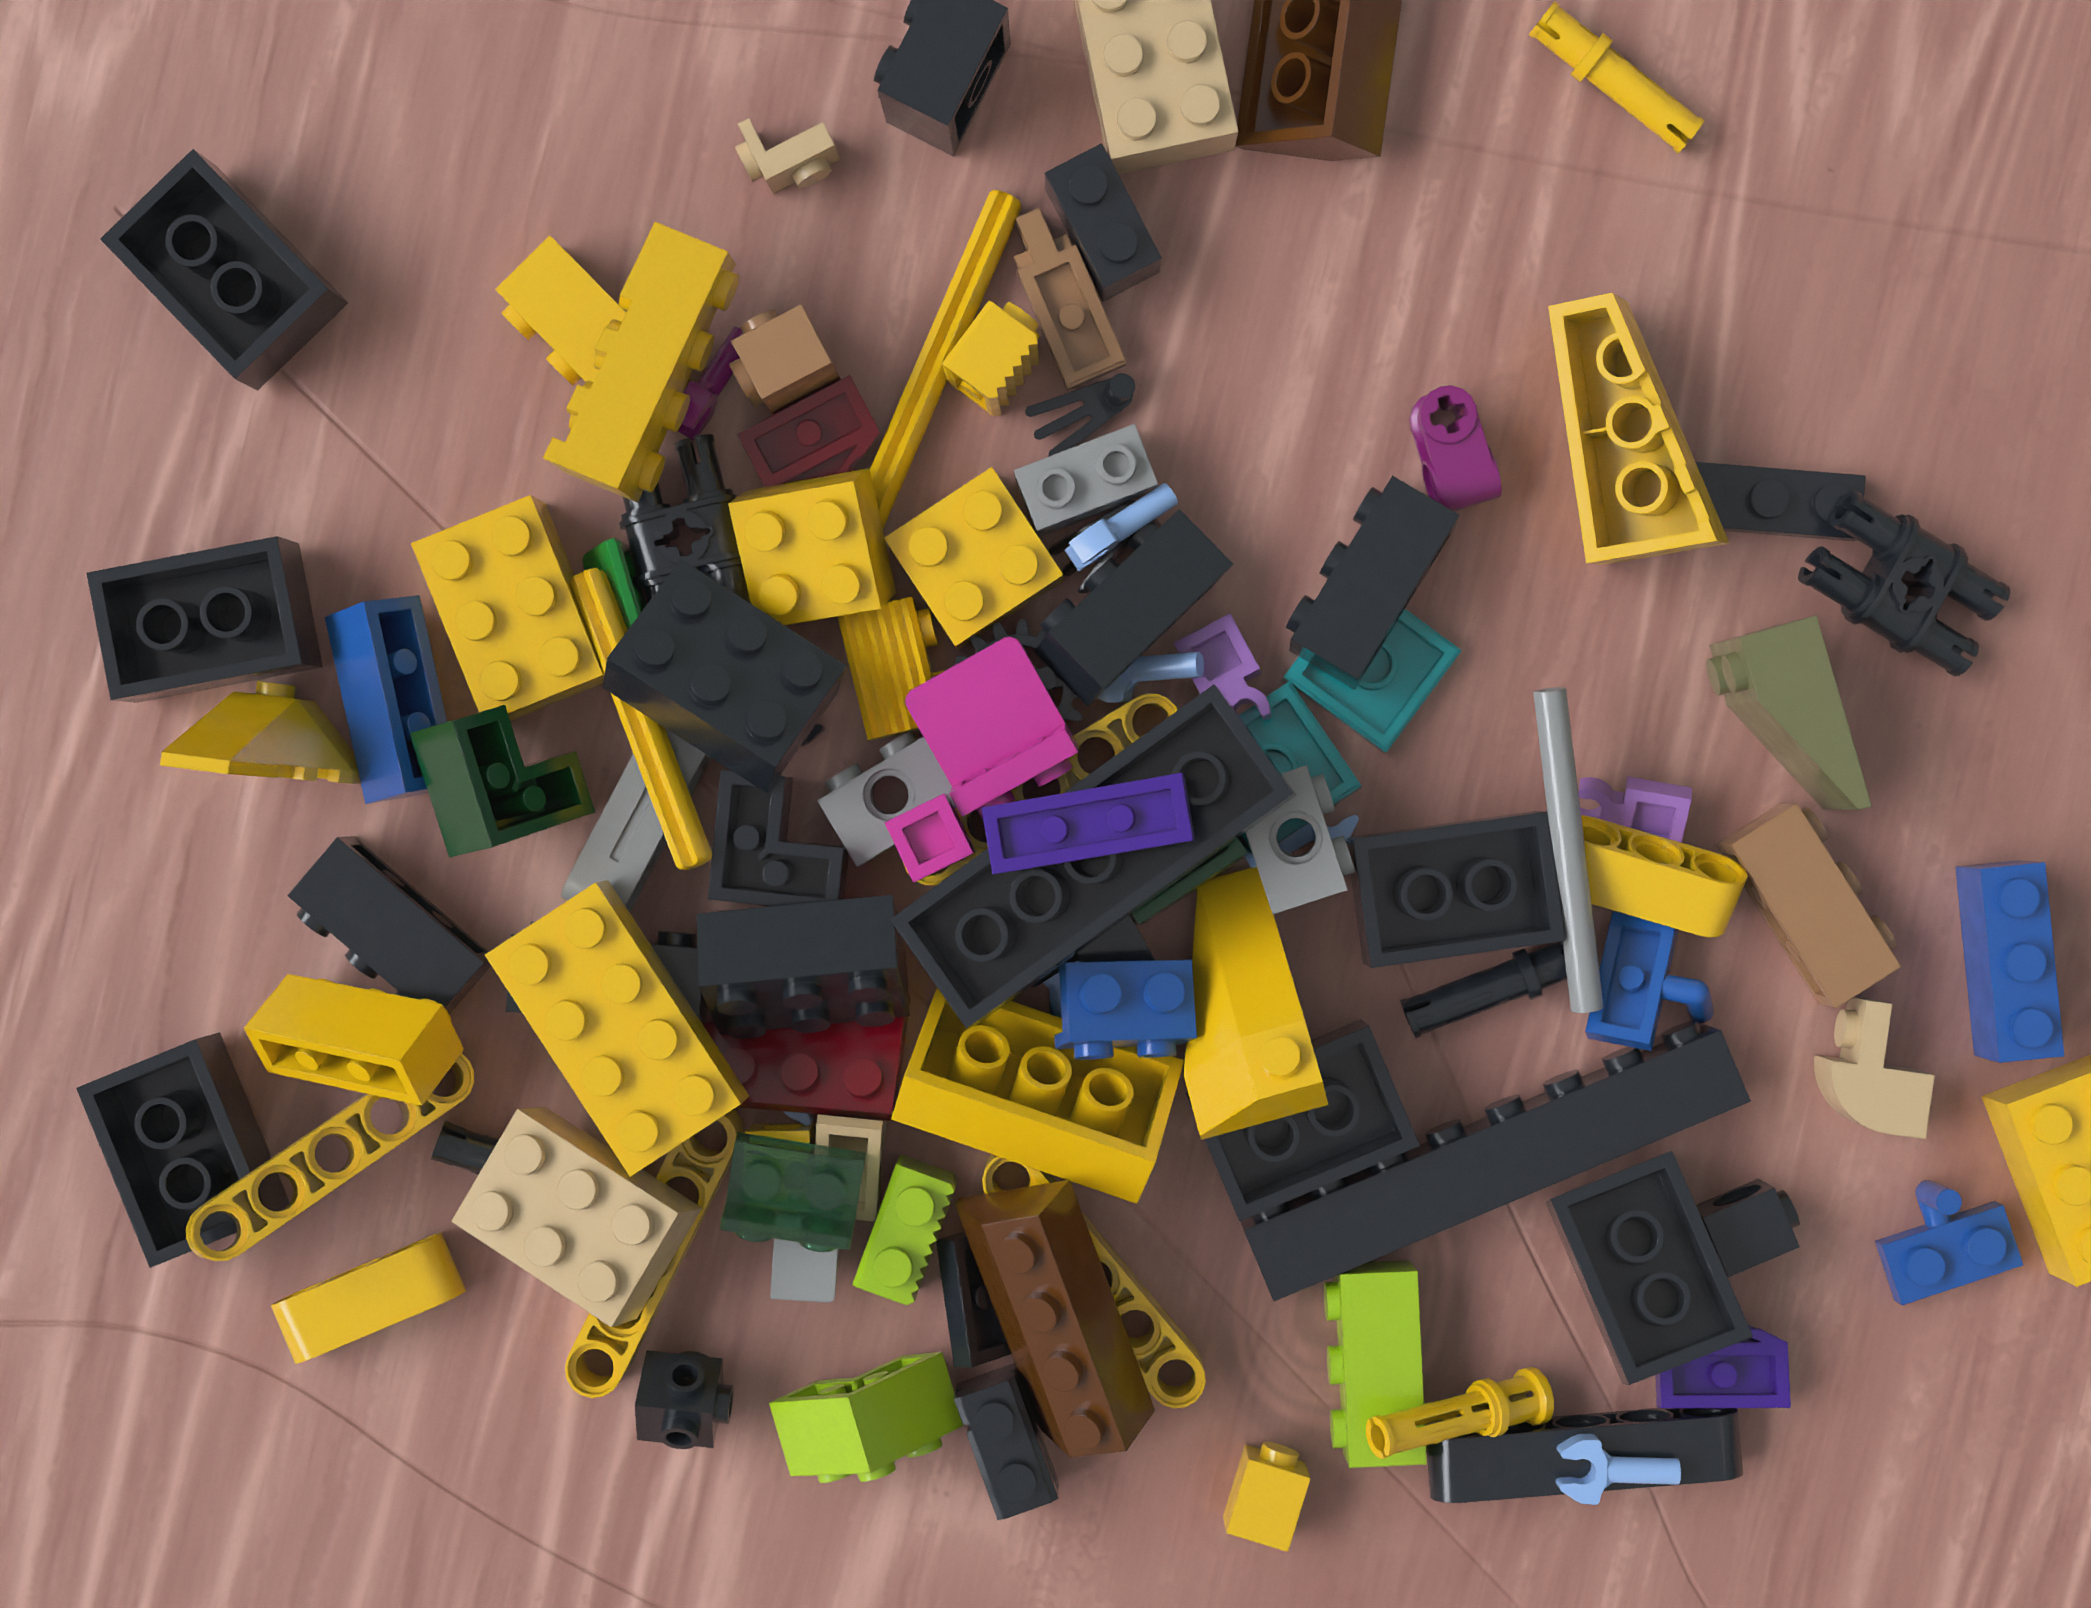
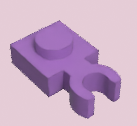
(1226, 663)
(1643, 805)

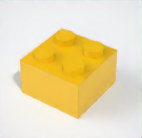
(813, 547)
(974, 558)

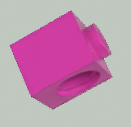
(930, 837)

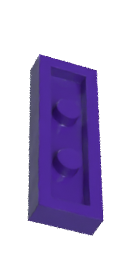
(1088, 823)

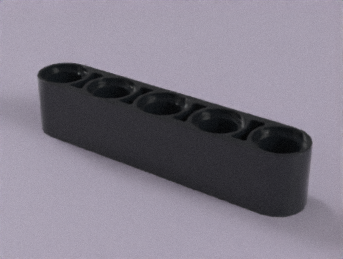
(1527, 1460)

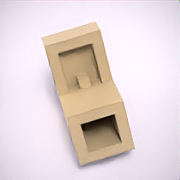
(1859, 1083)

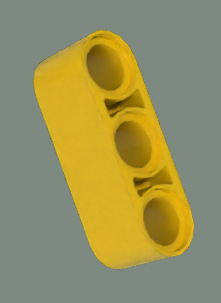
(1660, 878)
(368, 1298)

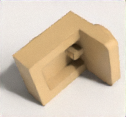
(798, 160)

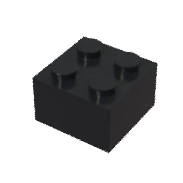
(942, 68)

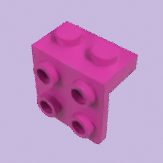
(992, 726)

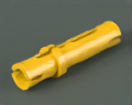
(1616, 77)

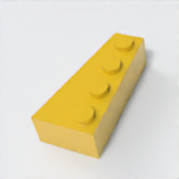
(646, 364)
(1626, 448)

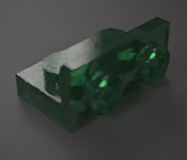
(793, 1192)

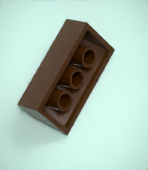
(1318, 78)
(1058, 1316)

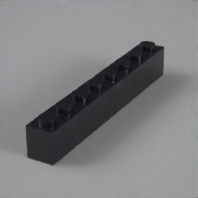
(1498, 1157)

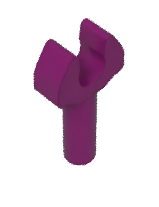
(708, 388)

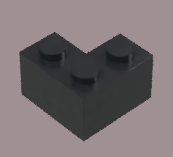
(754, 858)

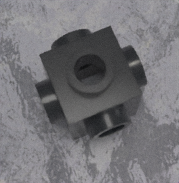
(682, 1399)

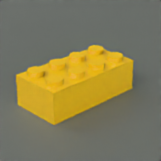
(617, 1026)
(1036, 1104)

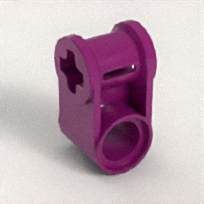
(1454, 460)

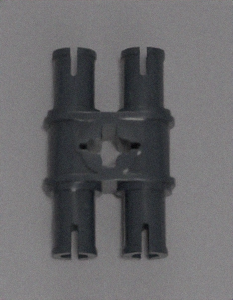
(706, 511)
(1922, 563)

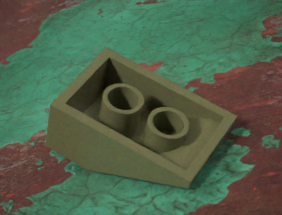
(1790, 701)

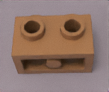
(781, 359)

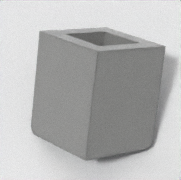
(803, 1273)

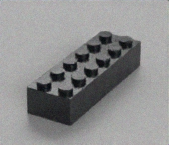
(1003, 932)

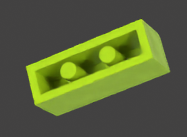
(1375, 1355)

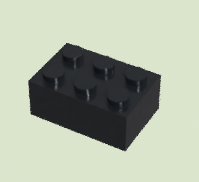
(224, 270)
(204, 620)
(723, 675)
(1455, 889)
(802, 966)
(176, 1139)
(1322, 1145)
(1648, 1269)

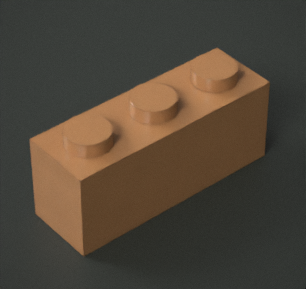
(1812, 904)

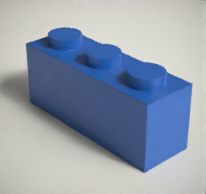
(386, 691)
(2009, 961)

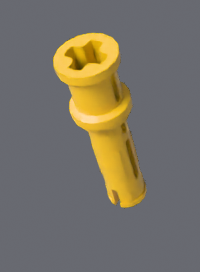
(1507, 1405)

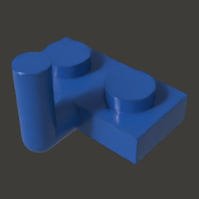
(1638, 980)
(1947, 1248)

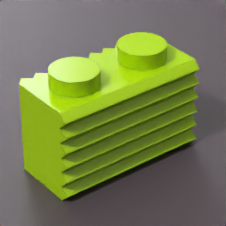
(905, 1230)

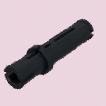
(1486, 989)

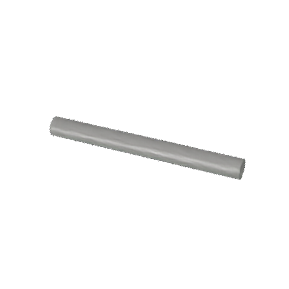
(1568, 848)

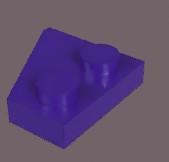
(1737, 1376)

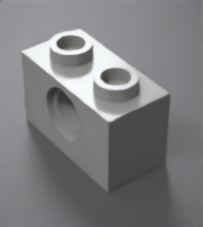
(1085, 480)
(851, 796)
(1305, 877)

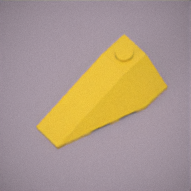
(265, 738)
(1252, 1037)

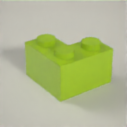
(867, 1419)

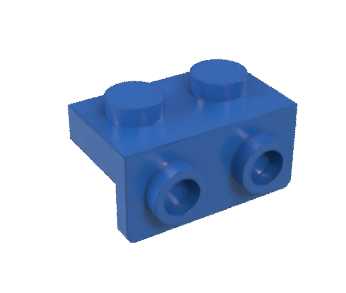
(1126, 1006)

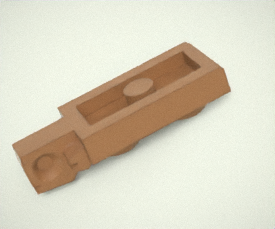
(1065, 304)

